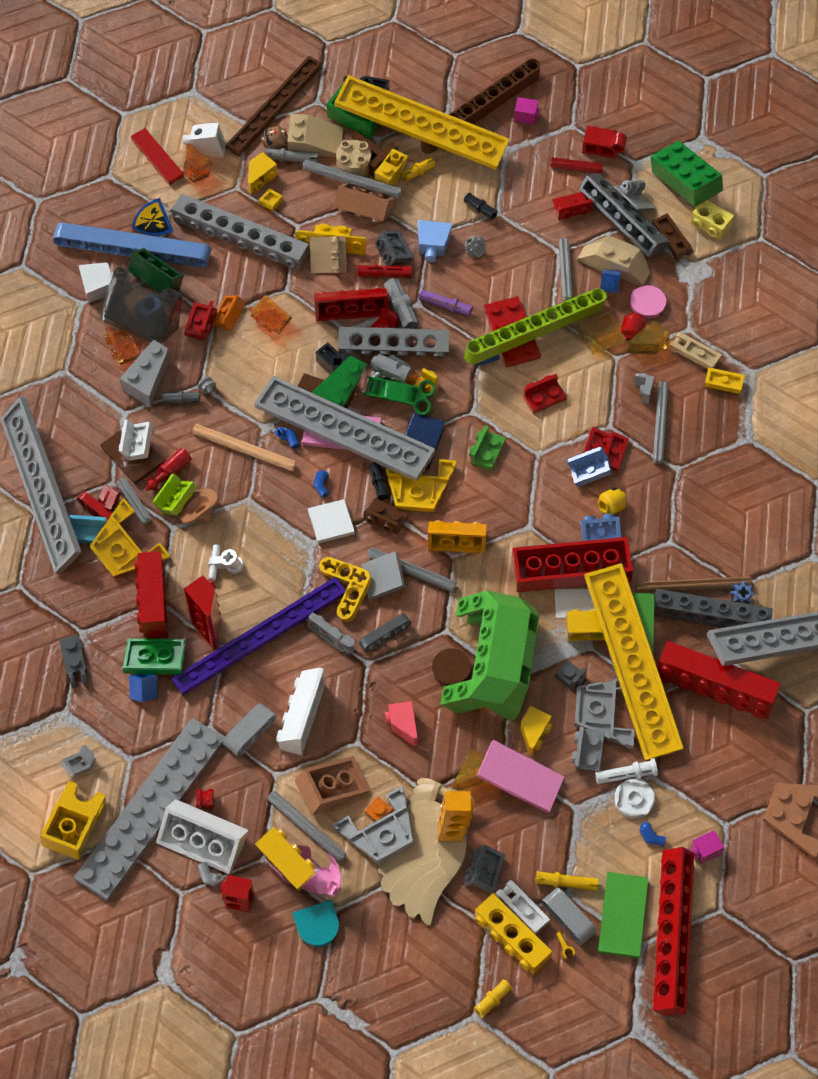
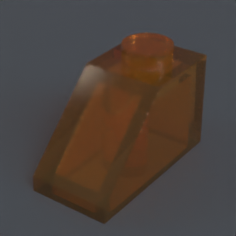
(195, 164)

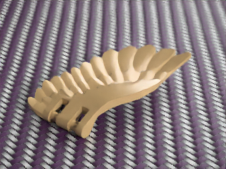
(428, 866)

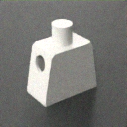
(207, 139)
(95, 280)

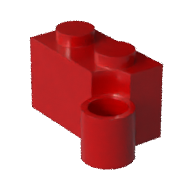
(603, 142)

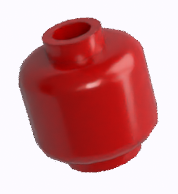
(632, 325)

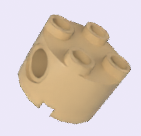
(354, 157)

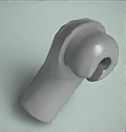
(208, 877)

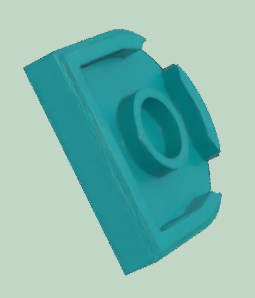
(317, 924)

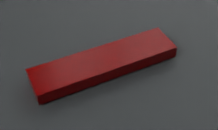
(157, 156)

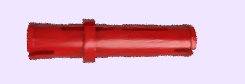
(384, 271)

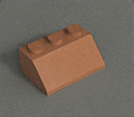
(364, 202)

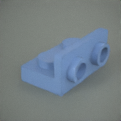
(602, 528)

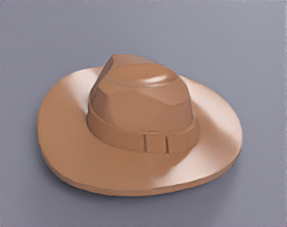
(199, 506)

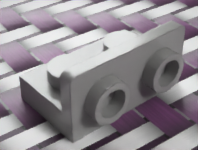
(588, 749)

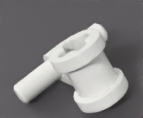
(228, 559)

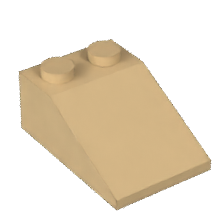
(313, 135)

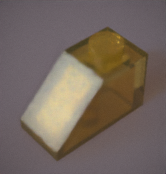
(649, 340)
(467, 774)

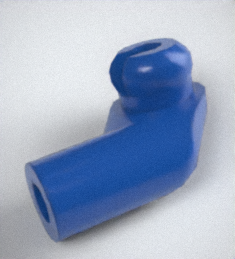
(287, 435)
(320, 478)
(649, 836)

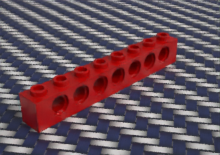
(673, 932)

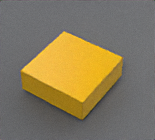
(271, 199)

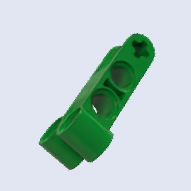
(402, 393)

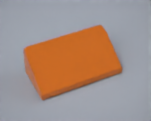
(228, 312)

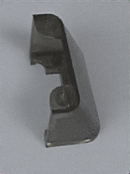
(141, 310)

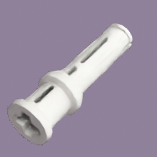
(635, 770)

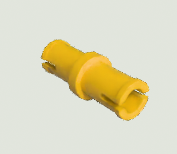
(418, 169)
(492, 998)

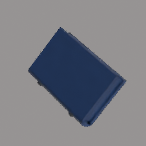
(426, 431)

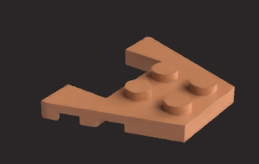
(789, 811)

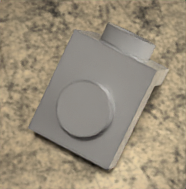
(79, 762)

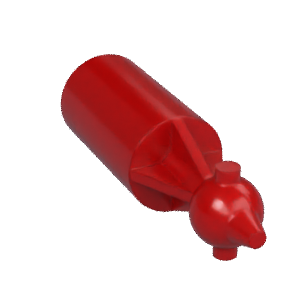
(170, 466)

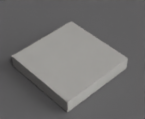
(385, 575)

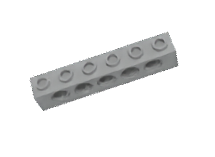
(346, 335)

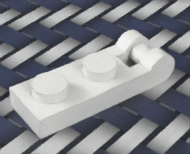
(523, 907)

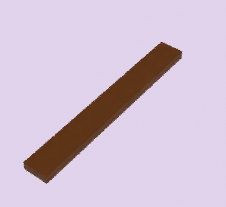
(273, 106)

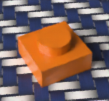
(378, 809)

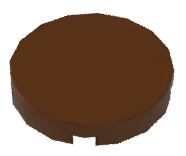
(451, 667)

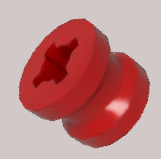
(205, 798)

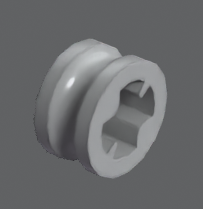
(206, 385)

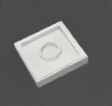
(331, 521)

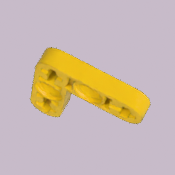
(354, 585)

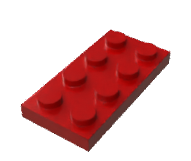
(503, 314)

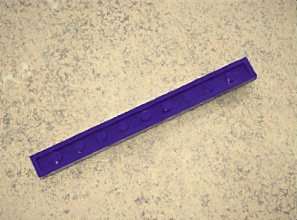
(258, 636)

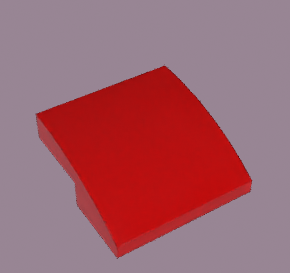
(612, 443)

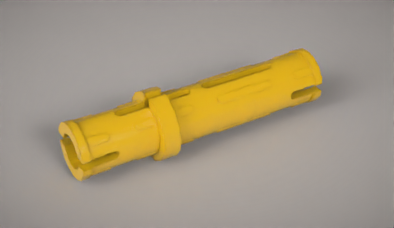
(557, 879)

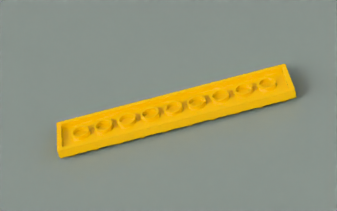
(422, 122)
(633, 662)

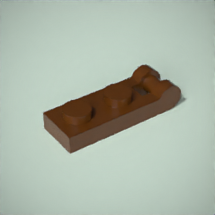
(668, 228)

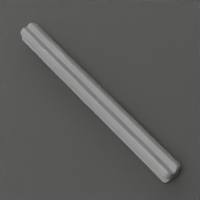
(352, 178)

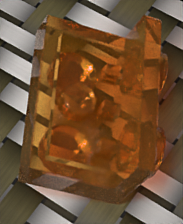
(270, 314)
(122, 345)

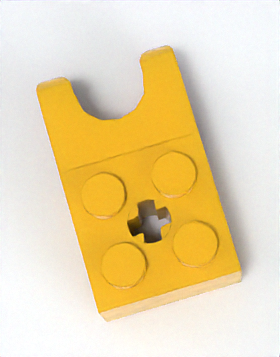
(74, 816)

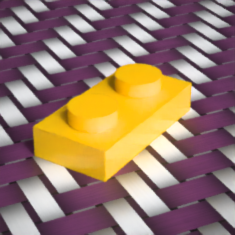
(724, 380)

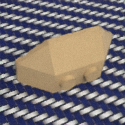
(616, 255)

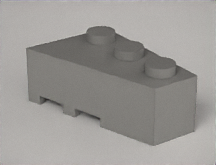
(146, 373)

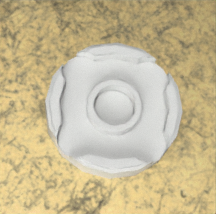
(634, 798)

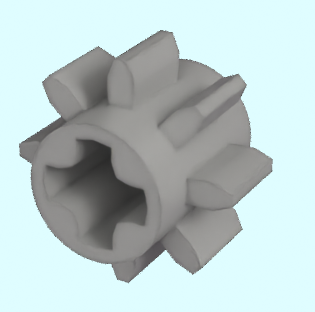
(475, 246)

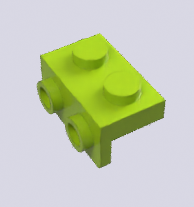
(174, 495)

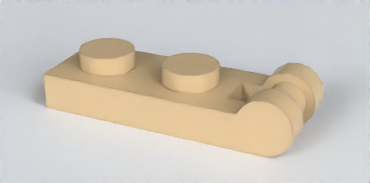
(694, 351)

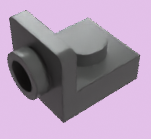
(571, 675)

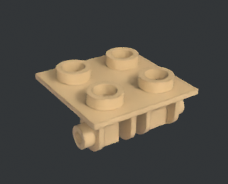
(328, 254)

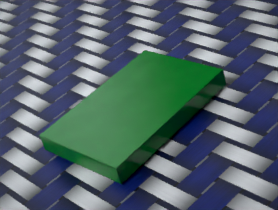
(154, 656)

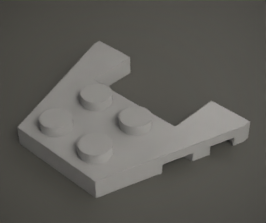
(596, 711)
(384, 837)

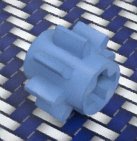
(745, 590)

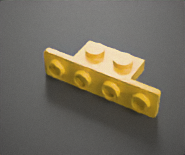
(354, 244)

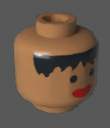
(275, 138)

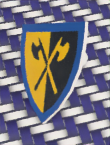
(153, 219)

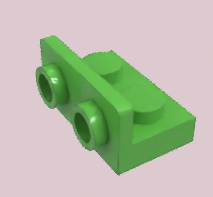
(487, 449)

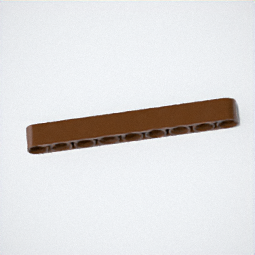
(494, 96)

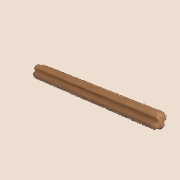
(693, 584)

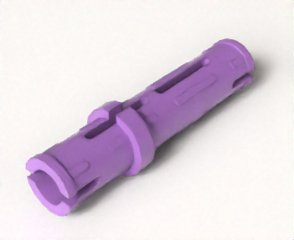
(465, 309)

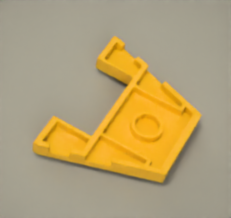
(420, 494)
(115, 546)

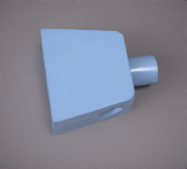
(433, 238)

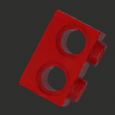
(237, 893)

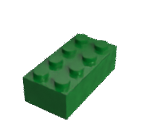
(686, 173)

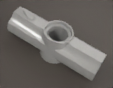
(401, 304)

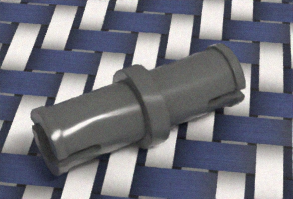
(181, 397)

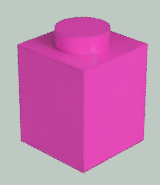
(526, 111)
(707, 847)

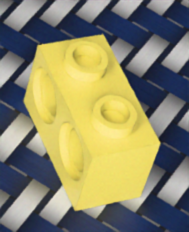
(712, 219)

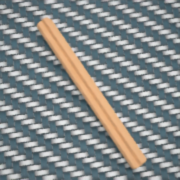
(244, 447)

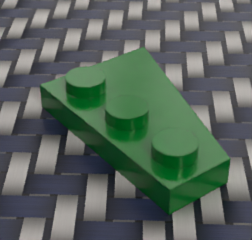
(342, 382)

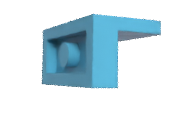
(86, 527)

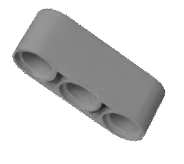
(249, 729)
(569, 916)

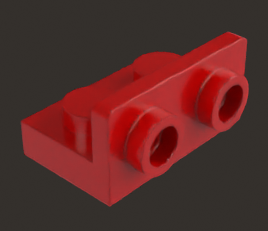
(572, 205)
(543, 393)

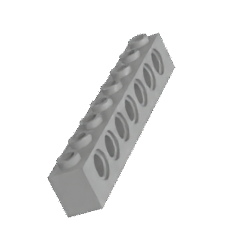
(240, 232)

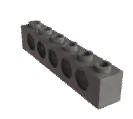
(625, 217)
(707, 610)

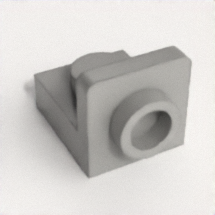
(645, 383)

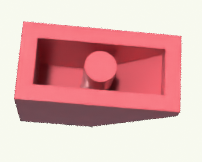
(402, 721)

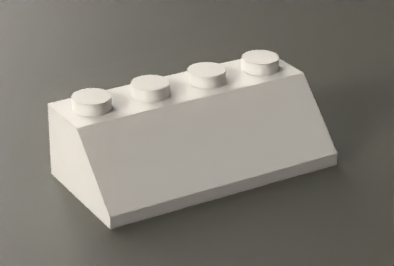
(301, 711)
(201, 836)

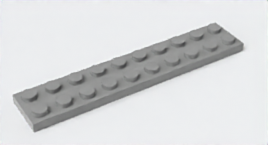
(345, 428)
(40, 485)
(144, 813)

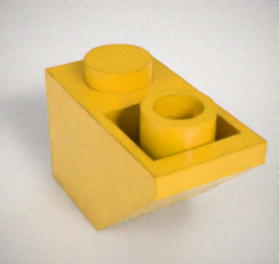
(391, 168)
(261, 171)
(534, 727)

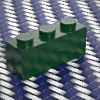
(154, 271)

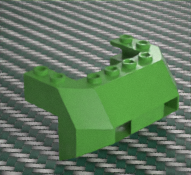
(502, 655)

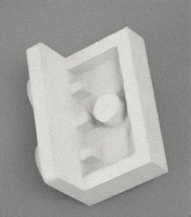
(135, 440)

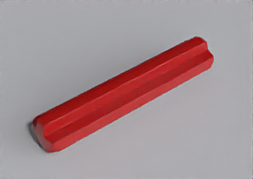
(576, 165)

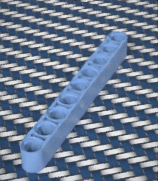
(125, 243)

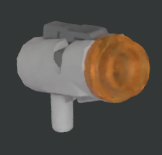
(394, 369)

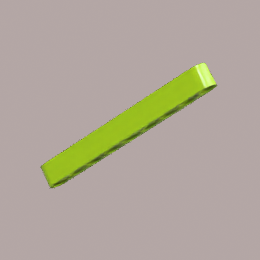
(535, 326)

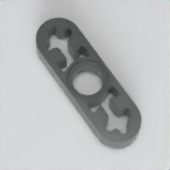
(385, 632)

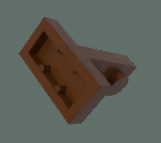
(377, 154)

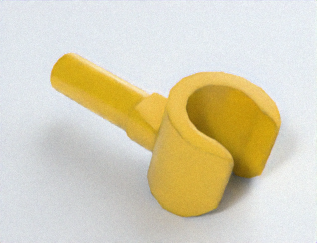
(564, 946)

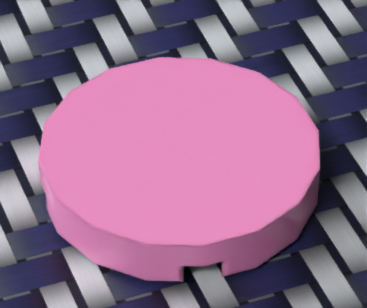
(648, 301)

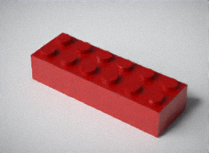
(566, 563)
(723, 683)

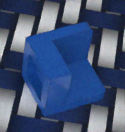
(143, 687)

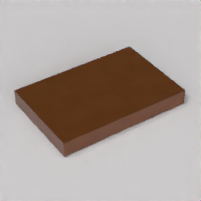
(134, 469)

